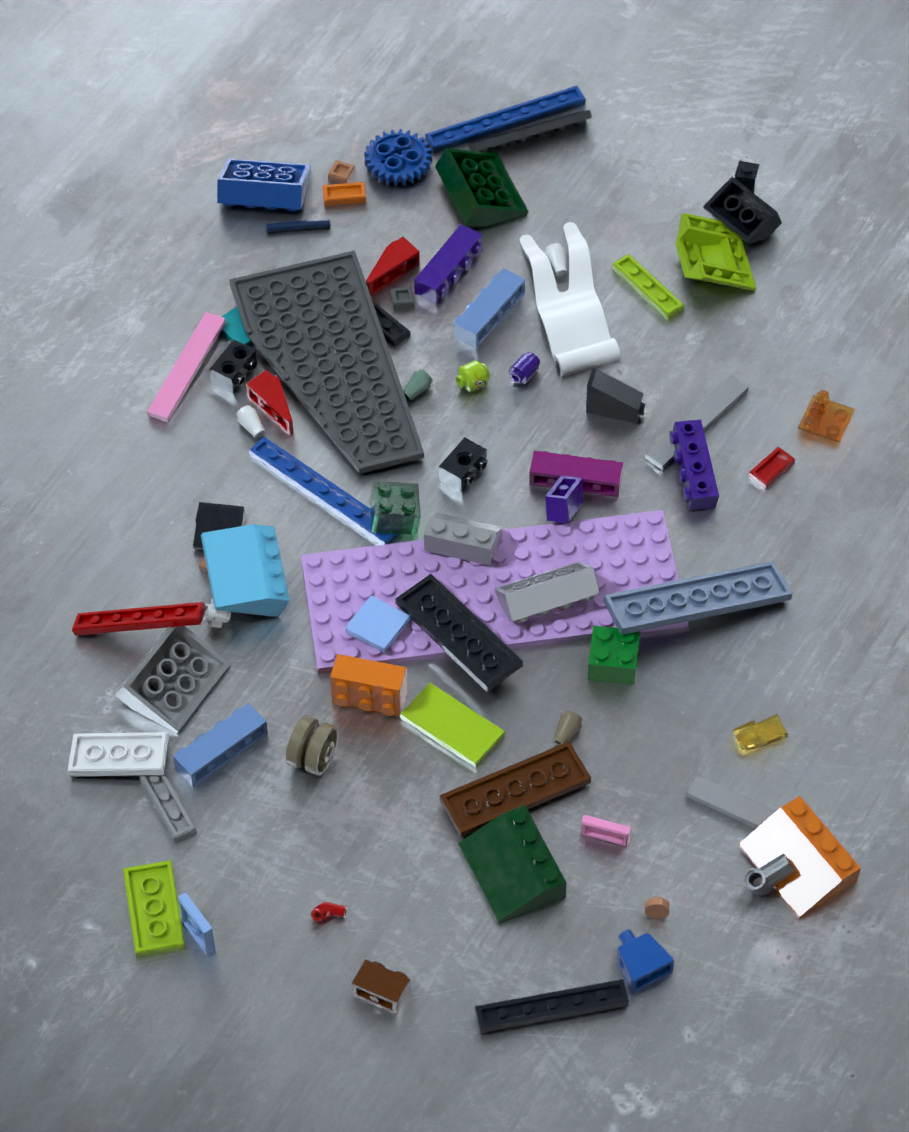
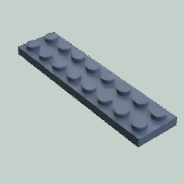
(697, 597)

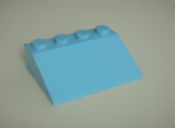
(246, 570)

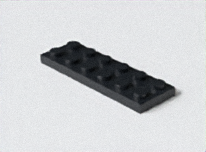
(459, 632)

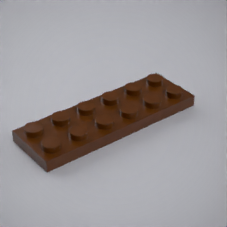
(517, 785)

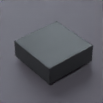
(402, 298)

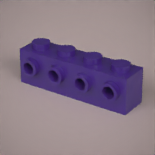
(695, 464)

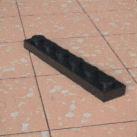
(539, 130)
(551, 1005)

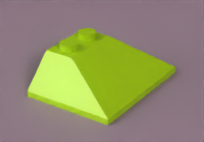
(712, 253)

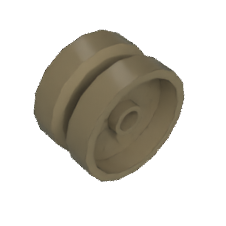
(311, 745)

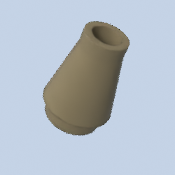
(567, 727)

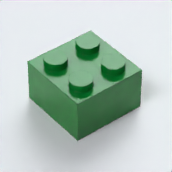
(613, 655)

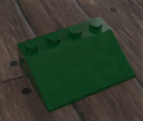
(479, 187)
(513, 865)

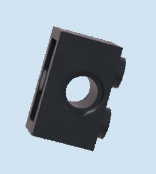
(463, 464)

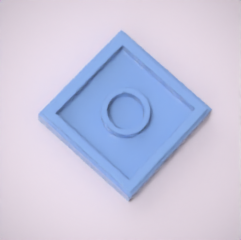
(377, 624)
(196, 924)

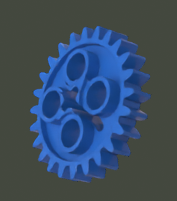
(398, 157)

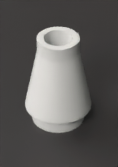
(557, 258)
(250, 421)

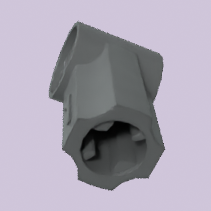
(772, 874)

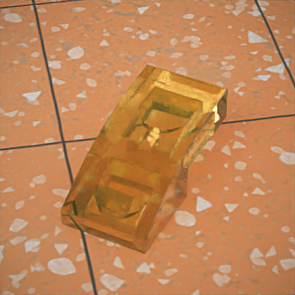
(760, 734)

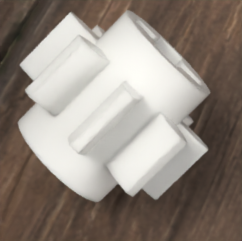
(215, 617)

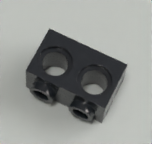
(233, 366)

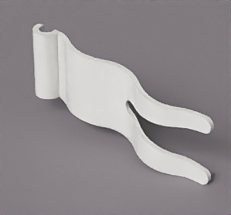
(574, 317)

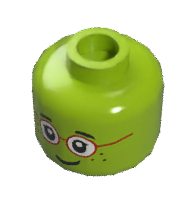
(472, 376)

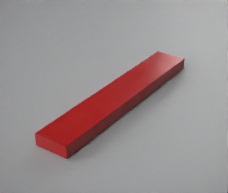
(139, 618)

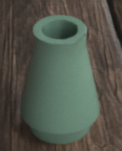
(417, 384)

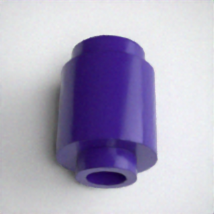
(524, 368)

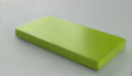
(452, 724)
(153, 908)

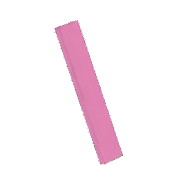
(186, 367)

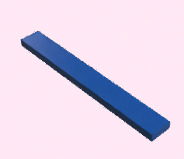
(505, 119)
(317, 488)

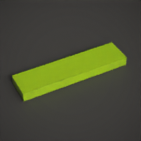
(648, 286)

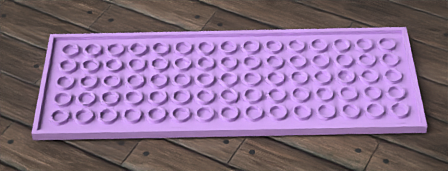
(622, 549)

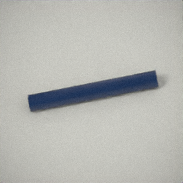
(297, 225)

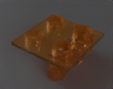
(826, 417)

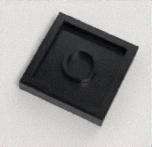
(216, 518)

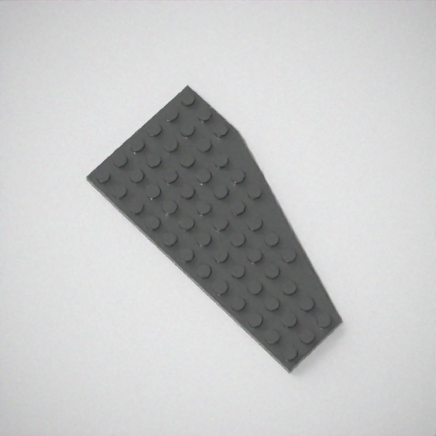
(330, 350)

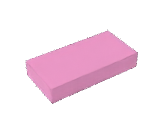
(605, 830)

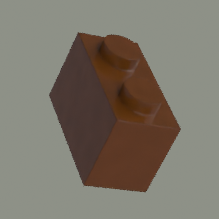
(381, 986)

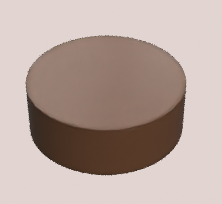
(657, 908)

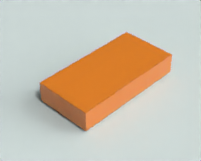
(344, 193)

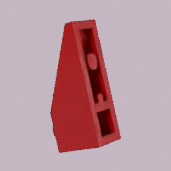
(394, 263)
(268, 396)

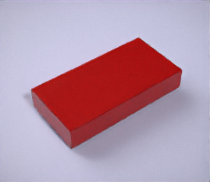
(771, 467)

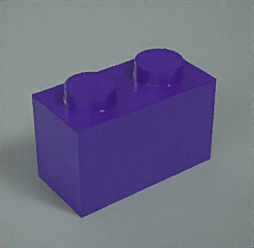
(564, 499)

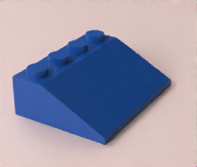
(263, 184)

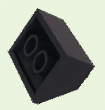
(743, 212)

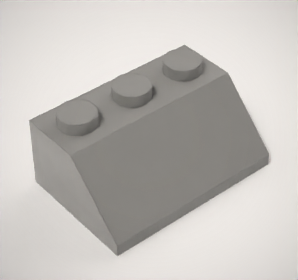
(462, 538)

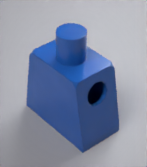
(642, 960)

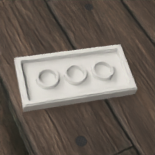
(118, 754)

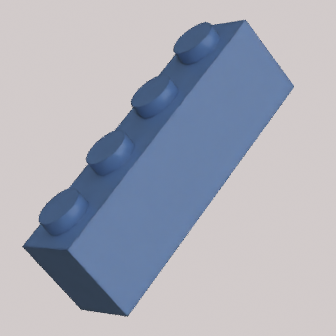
(489, 308)
(220, 744)

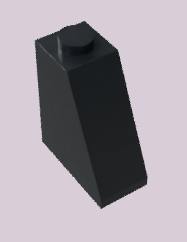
(613, 398)

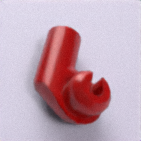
(326, 910)

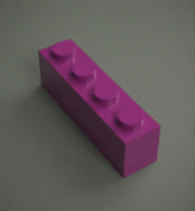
(598, 475)

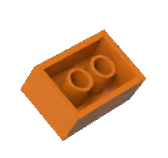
(368, 685)

